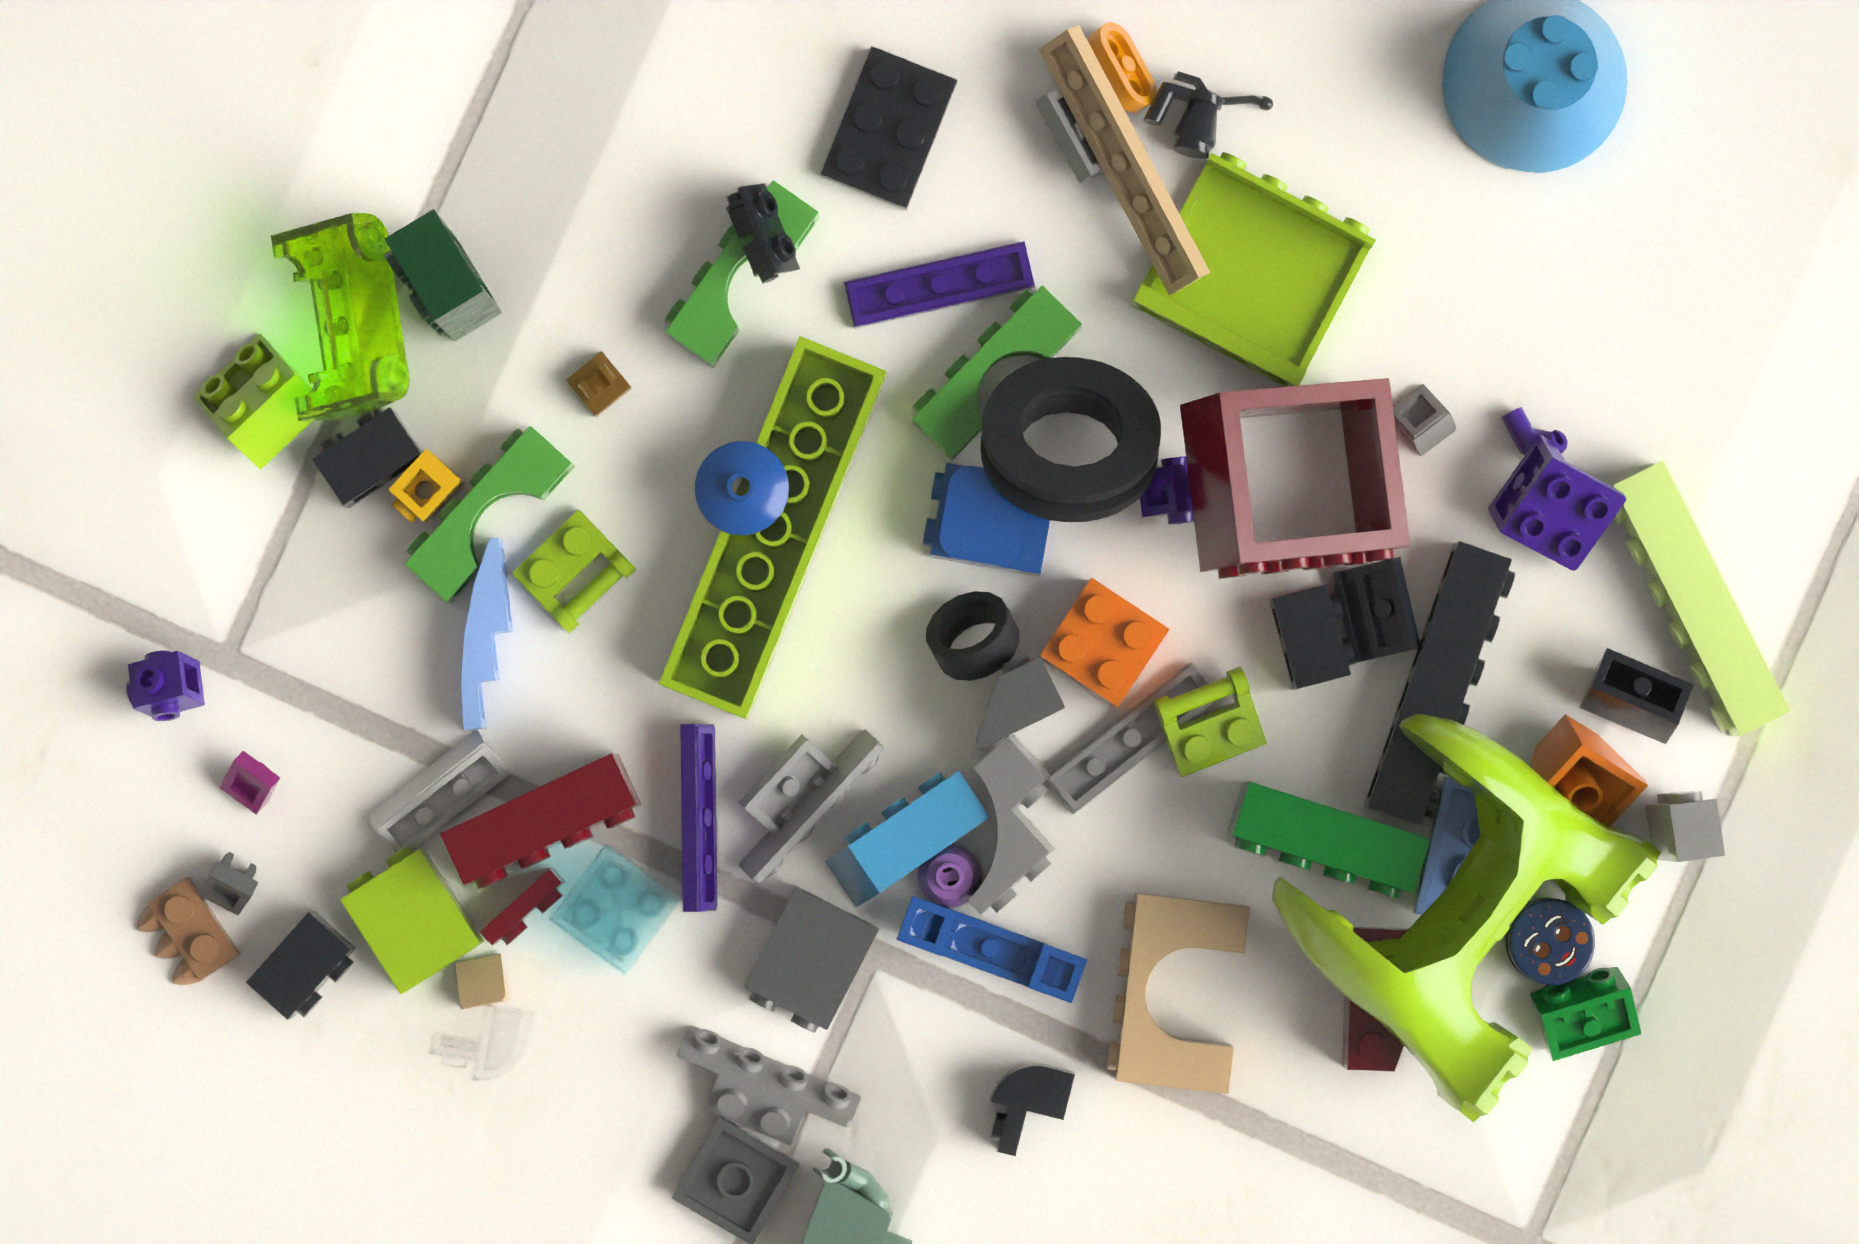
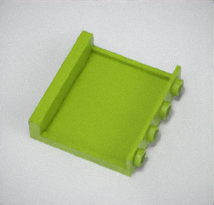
(1272, 266)

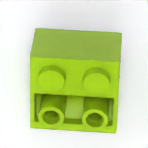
(255, 401)

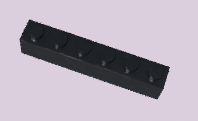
(1440, 677)

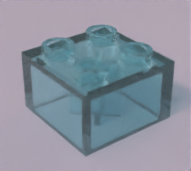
(616, 908)

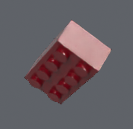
(540, 819)

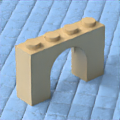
(1144, 1050)

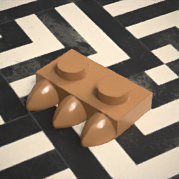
(190, 932)

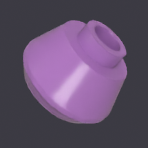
(964, 870)

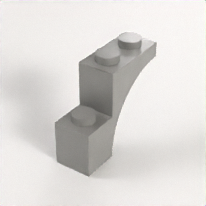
(1021, 850)

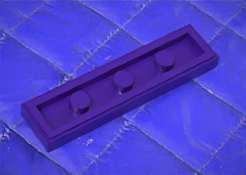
(939, 285)
(698, 817)

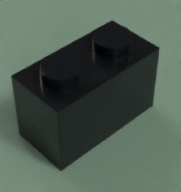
(367, 456)
(1312, 636)
(1636, 696)
(302, 966)

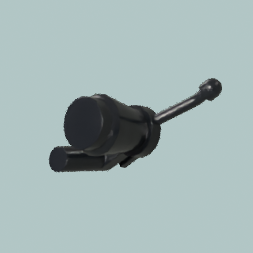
(1198, 124)

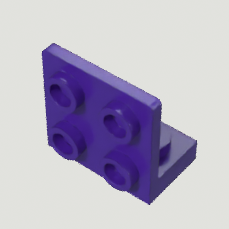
(1554, 506)

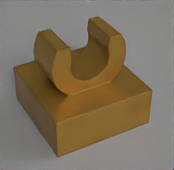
(598, 384)

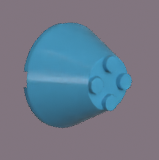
(1534, 83)

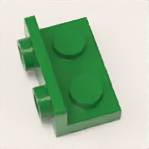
(1586, 1013)

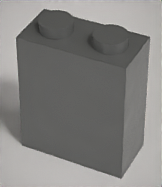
(810, 960)

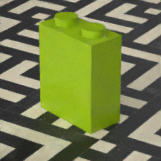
(410, 918)

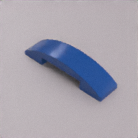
(991, 949)

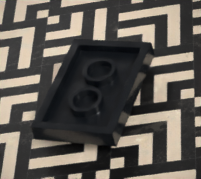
(889, 128)

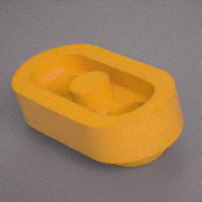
(1123, 67)

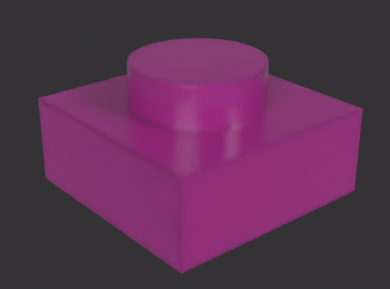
(249, 782)

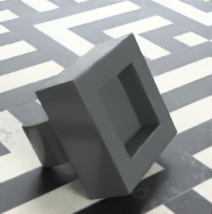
(227, 886)

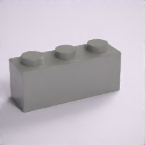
(1685, 826)

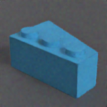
(906, 837)

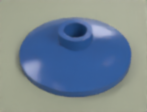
(753, 510)

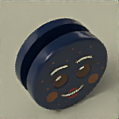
(1550, 941)

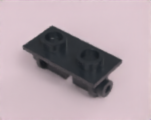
(755, 212)

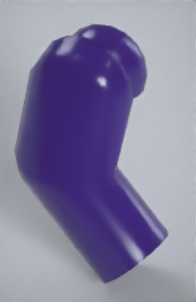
(1525, 435)

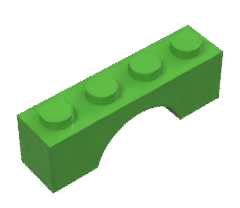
(704, 321)
(1035, 329)
(448, 555)

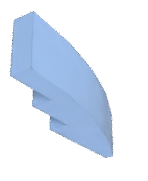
(487, 616)

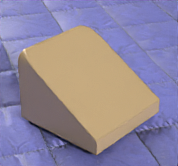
(481, 981)

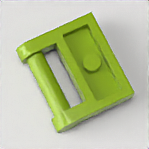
(564, 559)
(1215, 734)

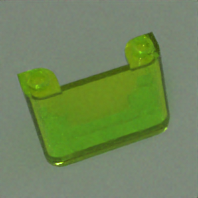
(353, 315)

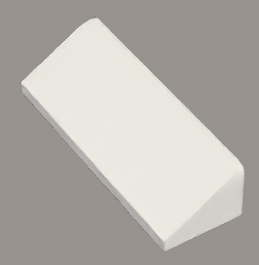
(438, 793)

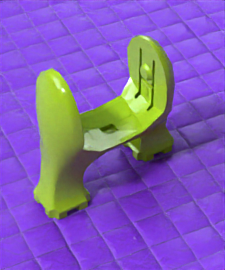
(1425, 977)

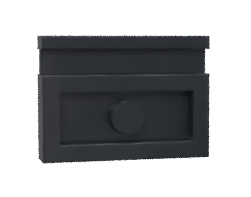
(1377, 609)

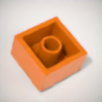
(1104, 643)

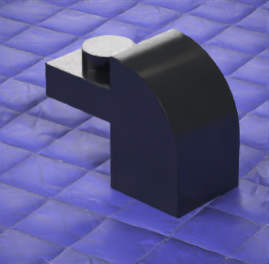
(1032, 1089)

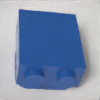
(981, 525)

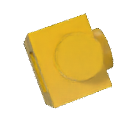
(424, 469)

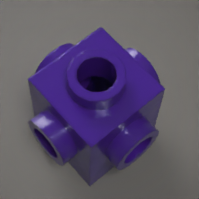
(1169, 493)
(165, 684)

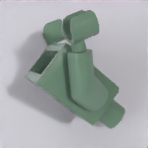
(850, 1207)

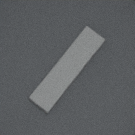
(1121, 744)

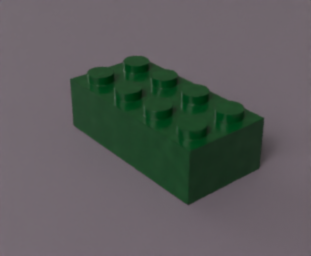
(441, 277)

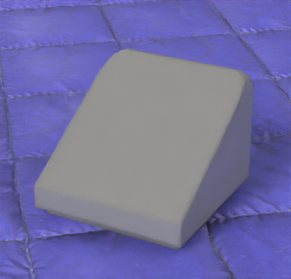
(1423, 419)

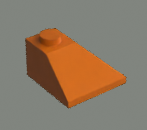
(1587, 771)

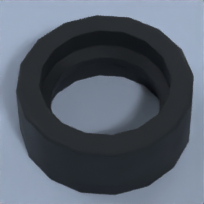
(959, 615)

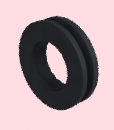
(1063, 490)

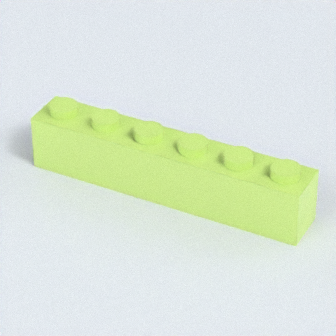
(1697, 602)

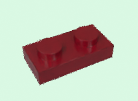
(510, 922)

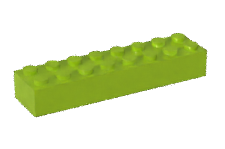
(758, 576)

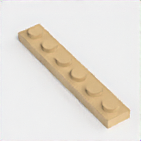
(1124, 160)

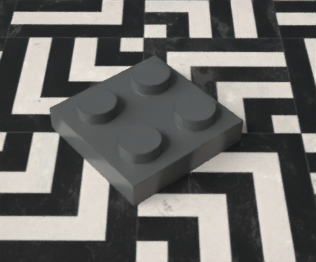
(736, 1180)

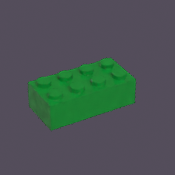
(1329, 837)

